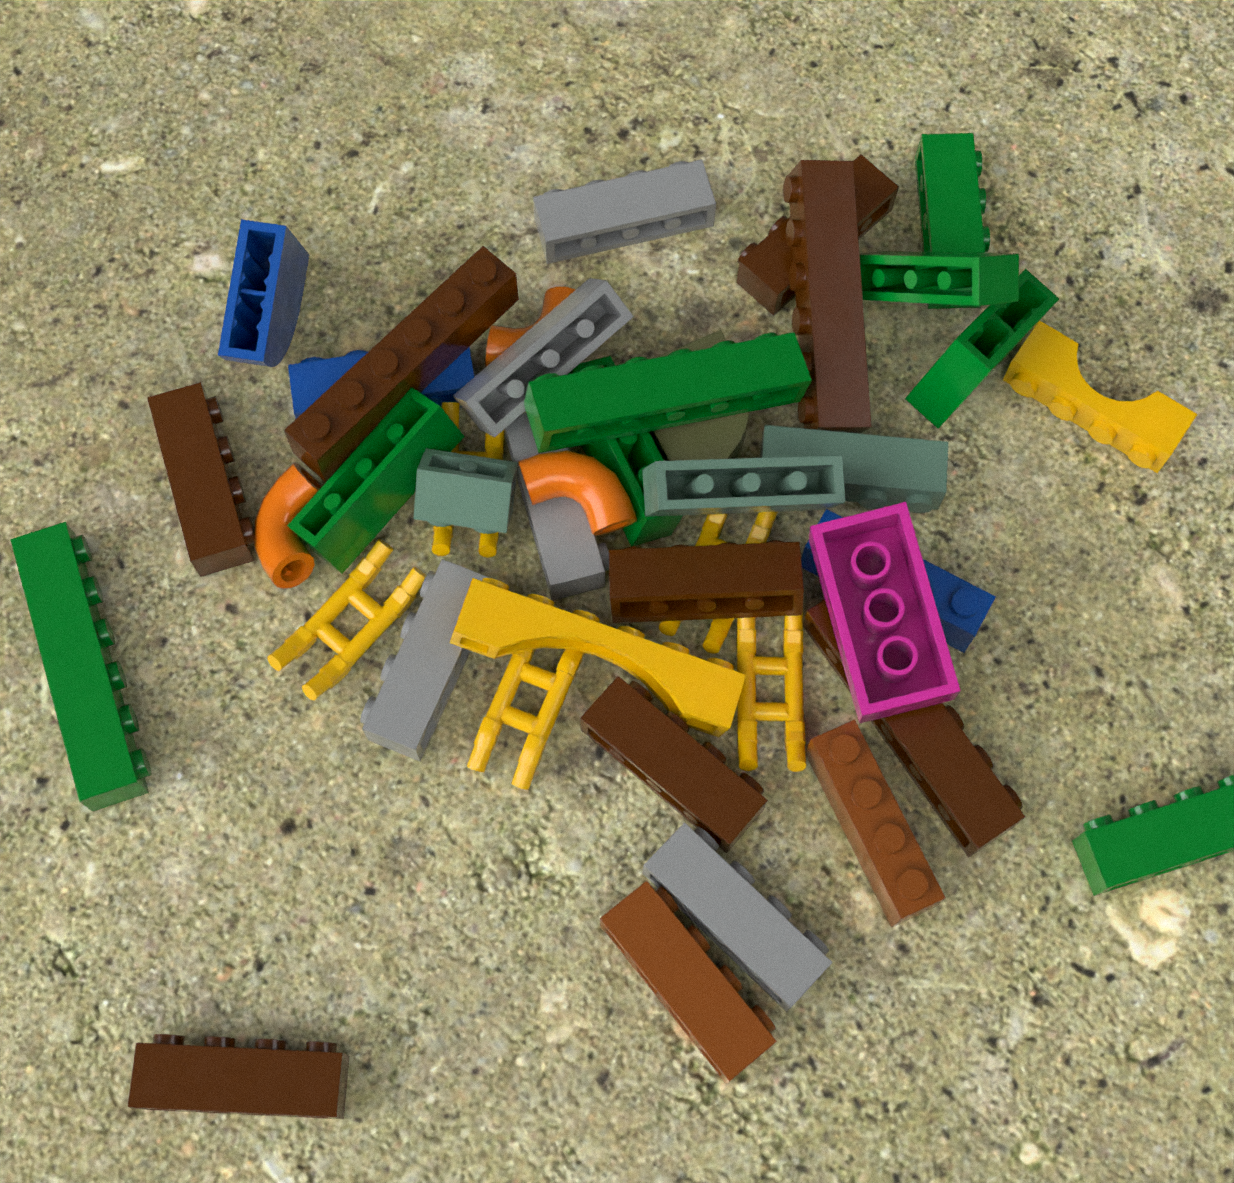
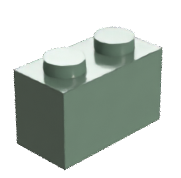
(465, 491)

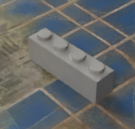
(624, 210)
(550, 346)
(560, 528)
(424, 669)
(737, 916)

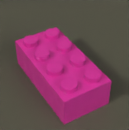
(883, 613)

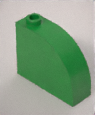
(980, 351)

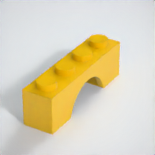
(1141, 428)

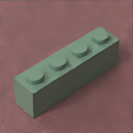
(875, 467)
(743, 485)

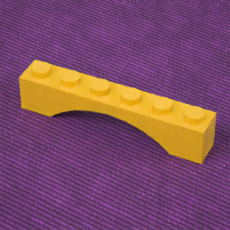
(505, 622)

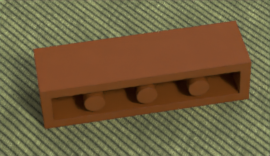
(873, 823)
(687, 980)

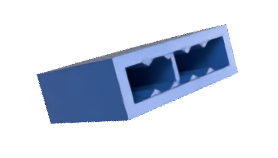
(263, 294)

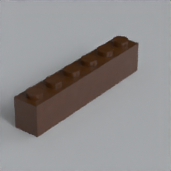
(828, 295)
(405, 358)
(938, 758)

